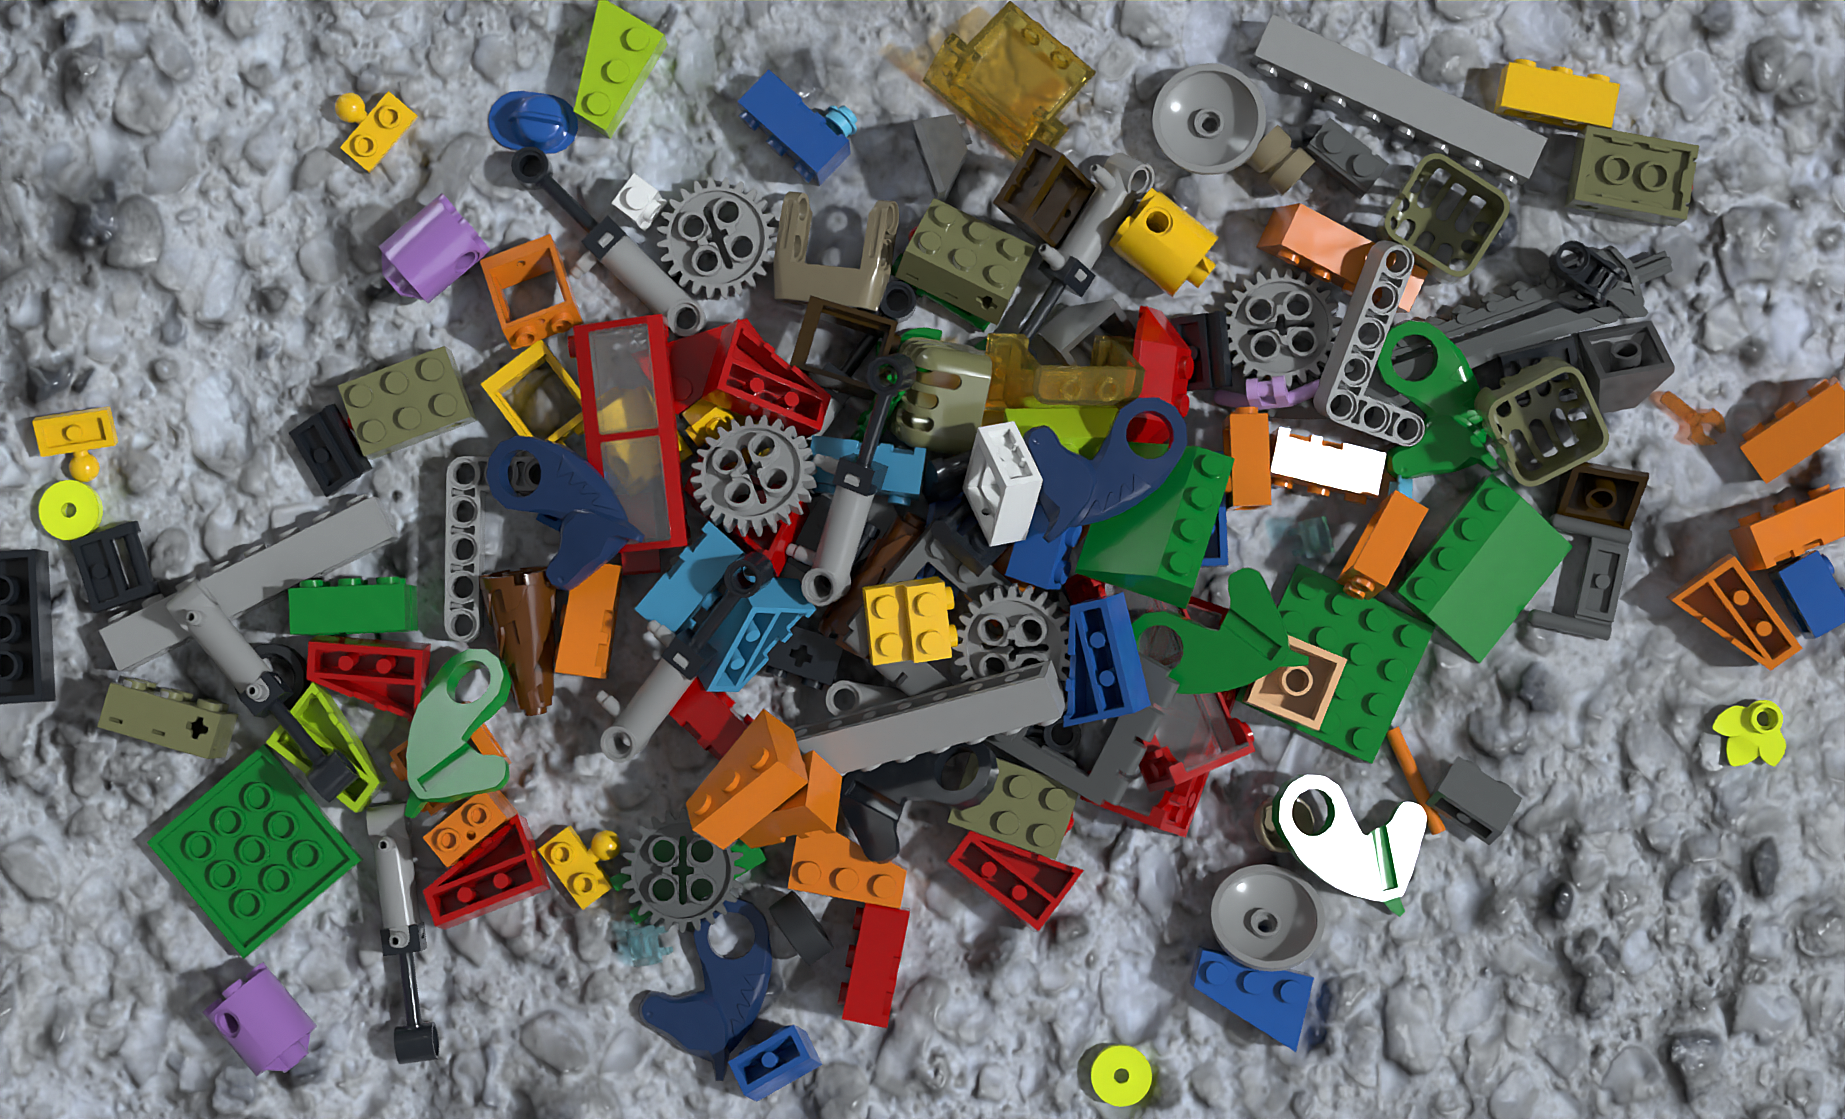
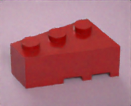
(691, 364)
(710, 718)
(489, 878)
(1013, 878)

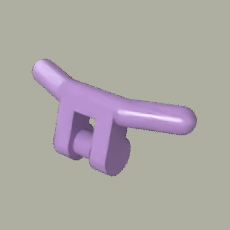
(1267, 394)

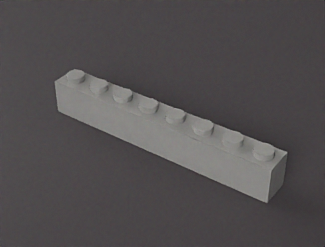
(1398, 101)
(256, 579)
(937, 719)

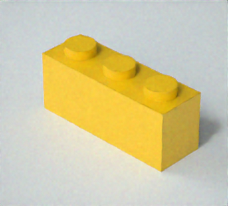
(1556, 96)

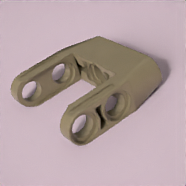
(846, 286)

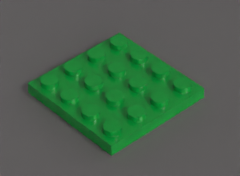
(1380, 654)
(255, 851)

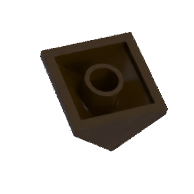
(1601, 494)

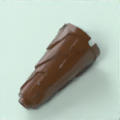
(878, 563)
(523, 615)

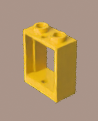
(516, 371)

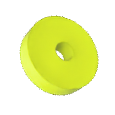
(53, 510)
(1127, 1091)

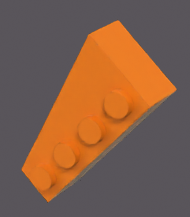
(1328, 251)

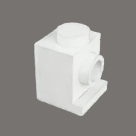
(639, 202)

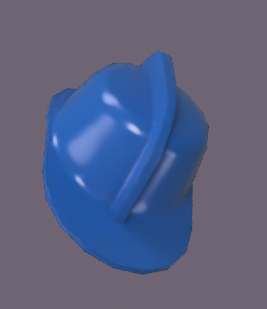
(533, 120)

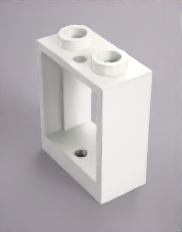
(1002, 483)

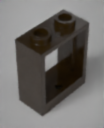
(1030, 184)
(850, 318)

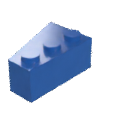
(793, 128)
(1104, 662)

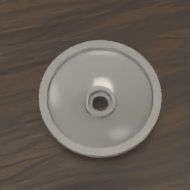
(1204, 95)
(1273, 899)

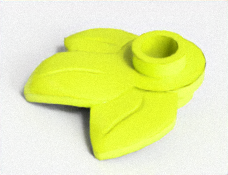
(1747, 737)

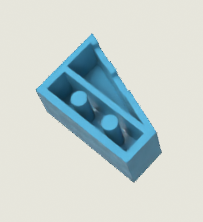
(902, 478)
(691, 581)
(752, 632)

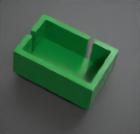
(353, 607)

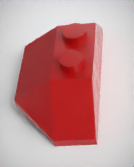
(1167, 372)

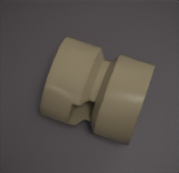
(1280, 160)

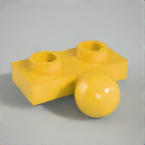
(376, 130)
(77, 434)
(578, 865)

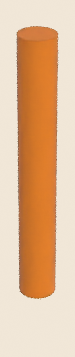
(1414, 778)

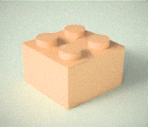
(1300, 691)

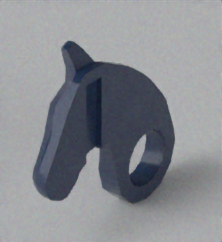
(1115, 480)
(576, 493)
(719, 1016)

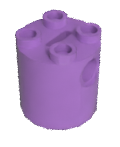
(431, 251)
(262, 1022)

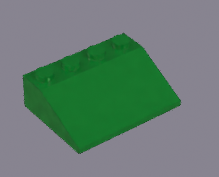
(1165, 536)
(1482, 567)

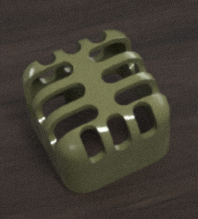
(1444, 232)
(936, 407)
(1589, 431)

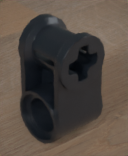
(1587, 273)

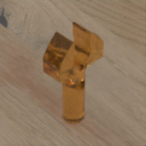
(1694, 419)

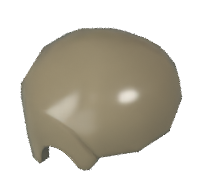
(1266, 832)

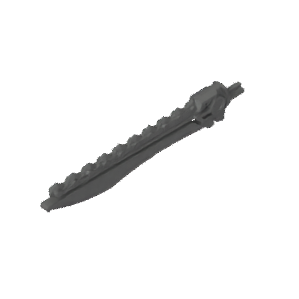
(1622, 299)

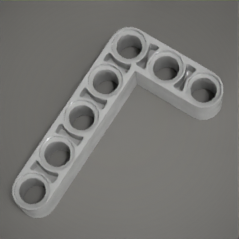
(1366, 351)
(475, 532)

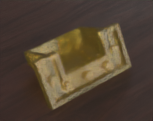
(1010, 80)
(1023, 382)

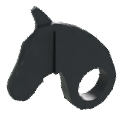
(877, 797)

